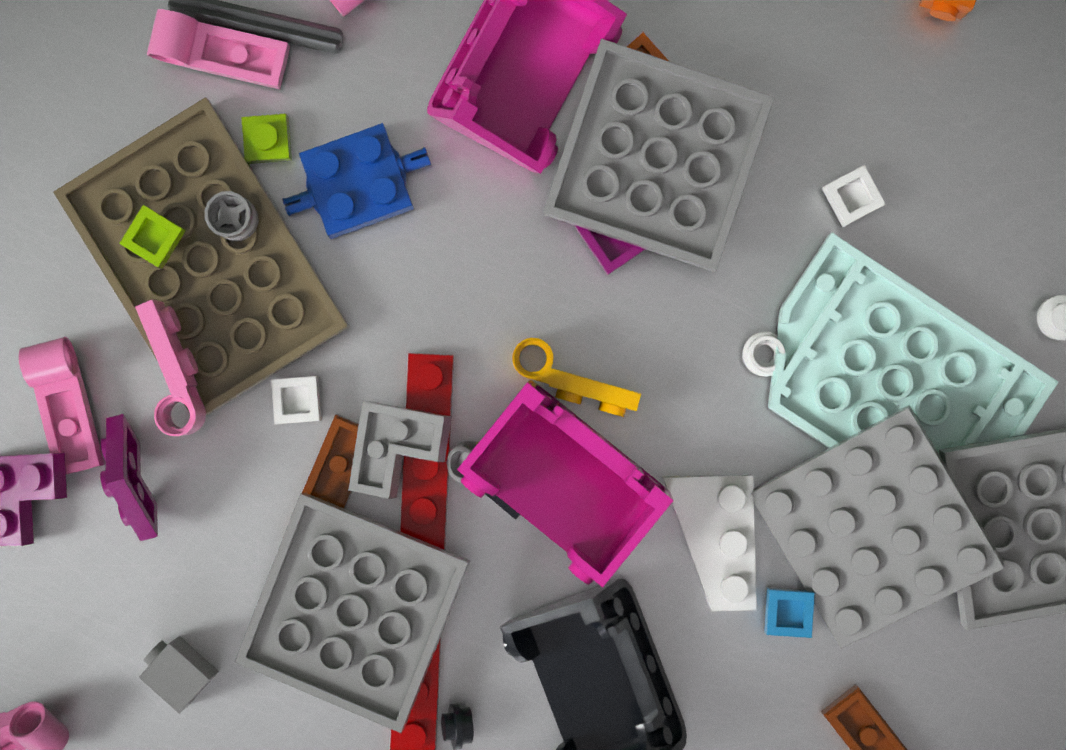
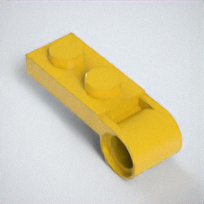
(574, 387)

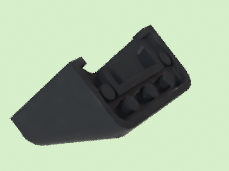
(599, 671)

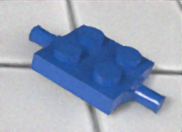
(356, 181)

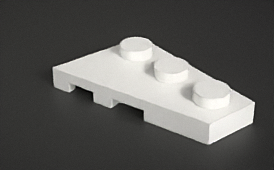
(720, 535)

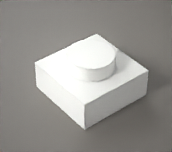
(853, 195)
(296, 400)

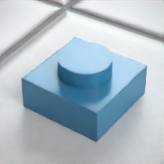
(789, 612)

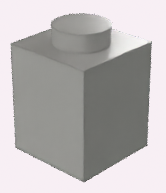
(177, 673)

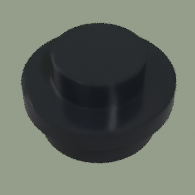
(457, 726)

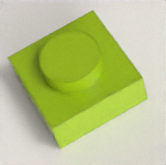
(266, 138)
(152, 237)

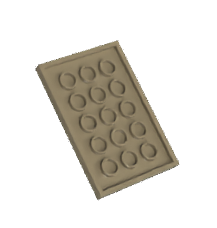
(238, 303)

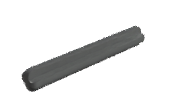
(262, 23)

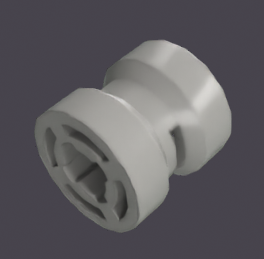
(225, 210)

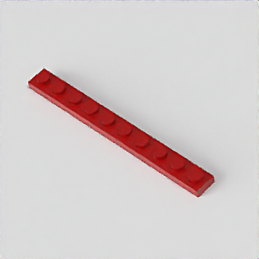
(426, 519)

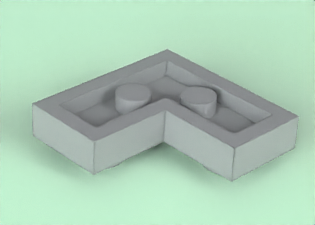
(387, 435)

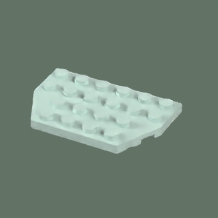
(874, 344)

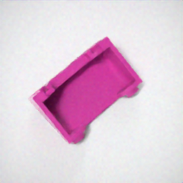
(519, 71)
(566, 482)

